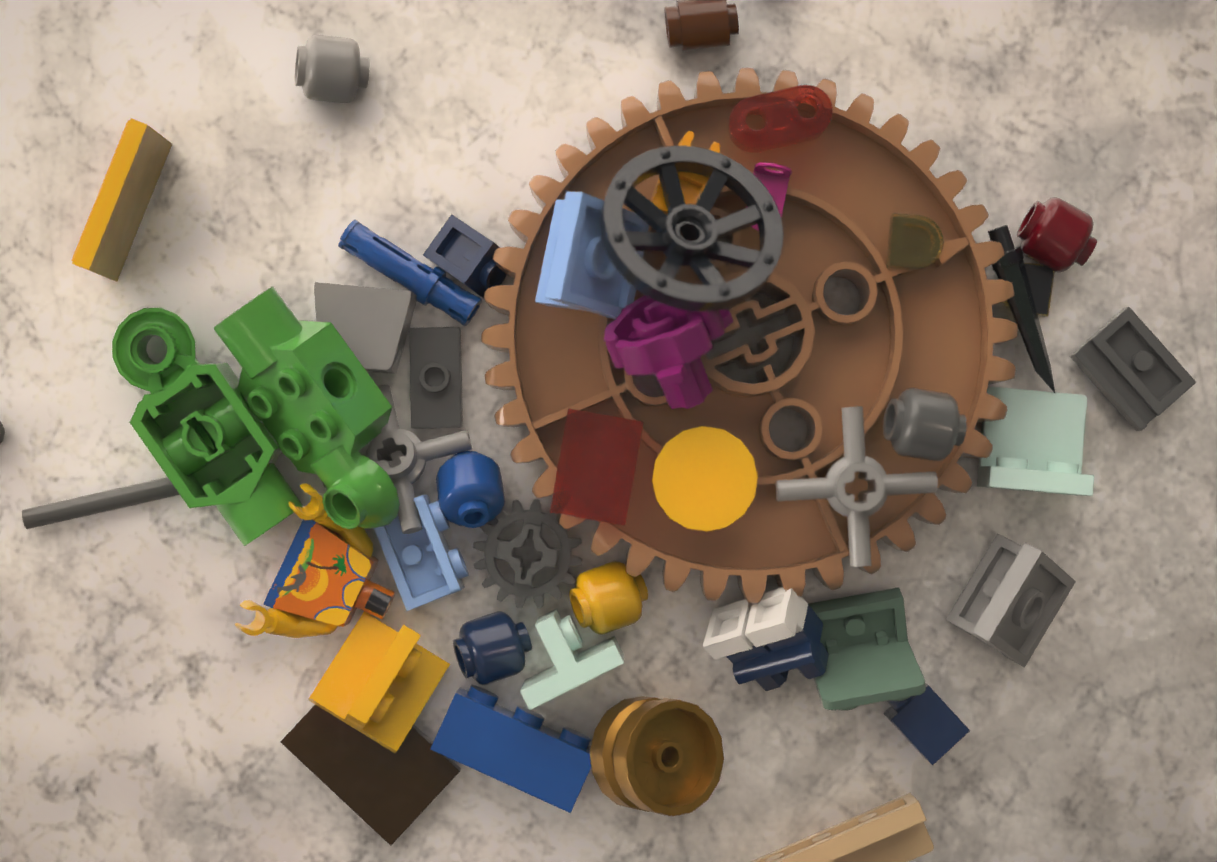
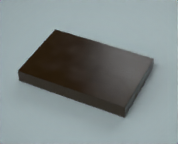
(372, 780)

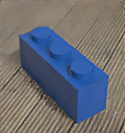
(514, 747)

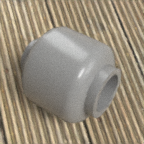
(330, 69)

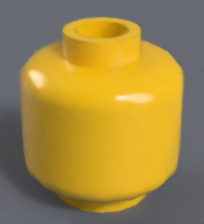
(608, 598)

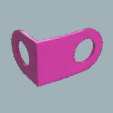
(774, 181)

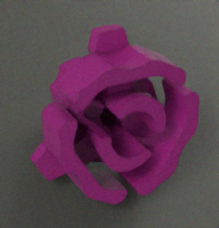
(666, 343)

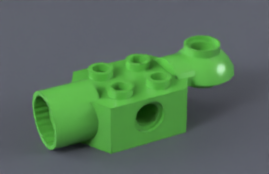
(314, 405)
(202, 426)

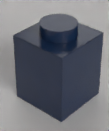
(927, 724)

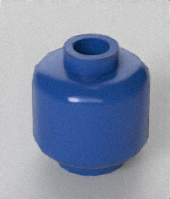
(470, 489)

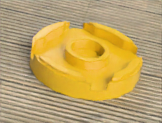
(704, 478)

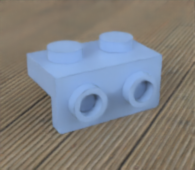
(422, 560)

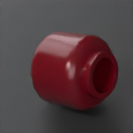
(1057, 234)

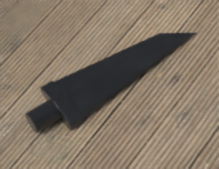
(1022, 305)

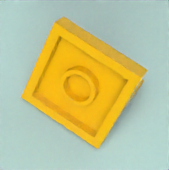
(379, 681)

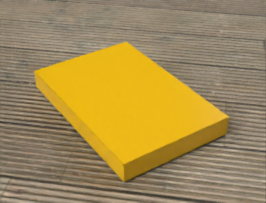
(122, 200)

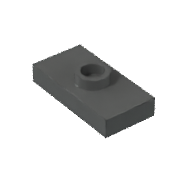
(435, 377)

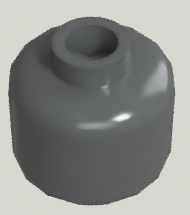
(924, 424)

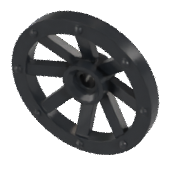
(690, 230)

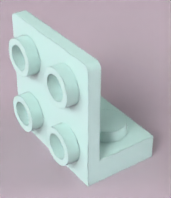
(1037, 443)

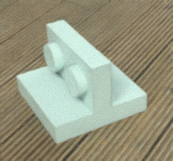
(569, 667)

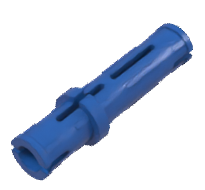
(398, 265)

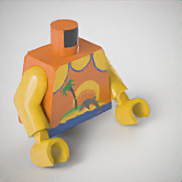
(320, 579)

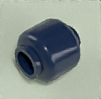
(492, 648)

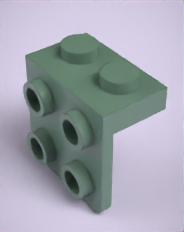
(866, 651)

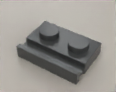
(1133, 369)

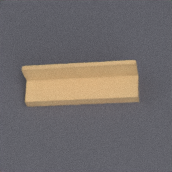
(879, 835)

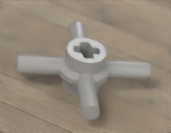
(412, 463)
(869, 500)

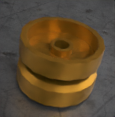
(657, 755)

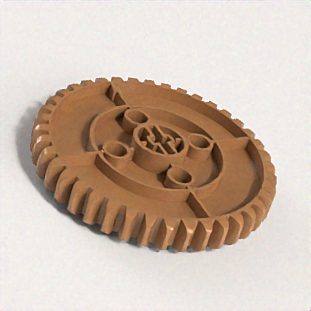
(909, 332)

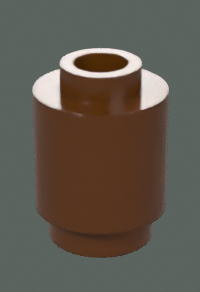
(700, 24)

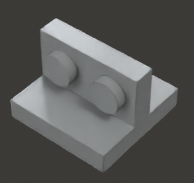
(1012, 598)

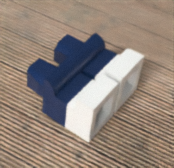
(768, 638)

